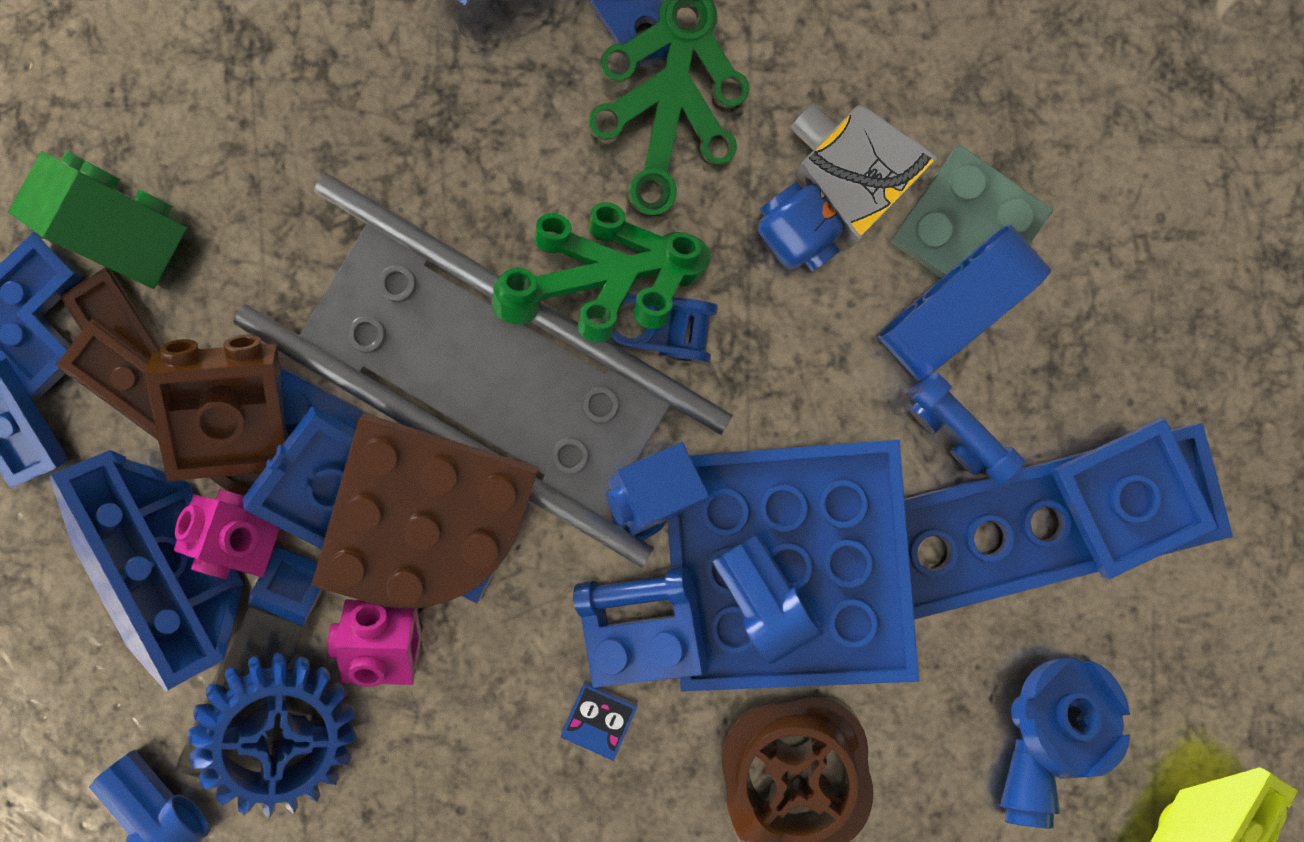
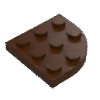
(419, 517)

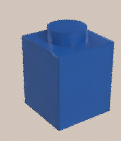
(655, 489)

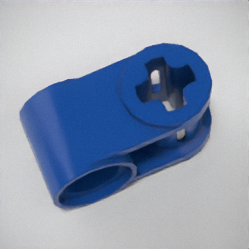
(670, 339)

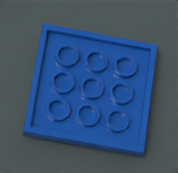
(836, 535)

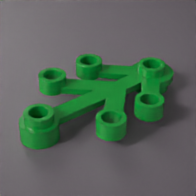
(673, 92)
(675, 258)

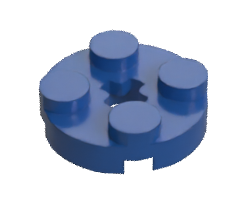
(1045, 726)

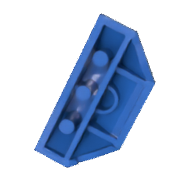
(125, 537)

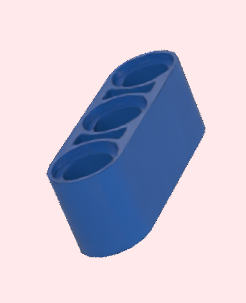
(964, 302)

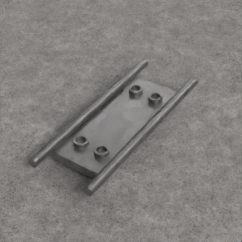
(479, 370)

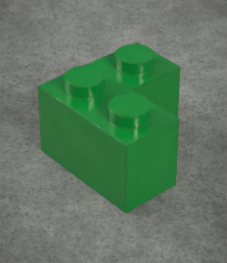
(83, 212)

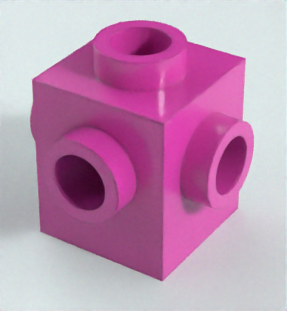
(224, 536)
(375, 644)

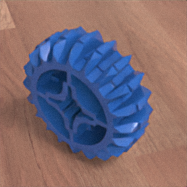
(320, 739)

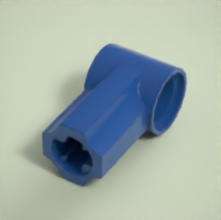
(775, 614)
(146, 805)

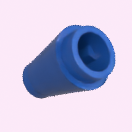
(1029, 791)

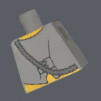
(858, 164)

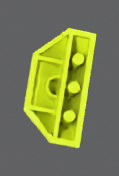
(1229, 809)

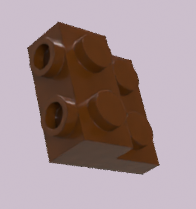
(216, 407)

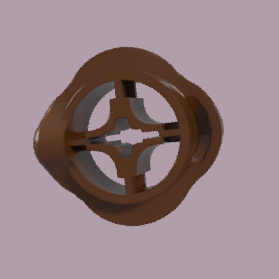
(830, 726)

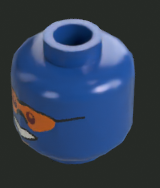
(801, 227)

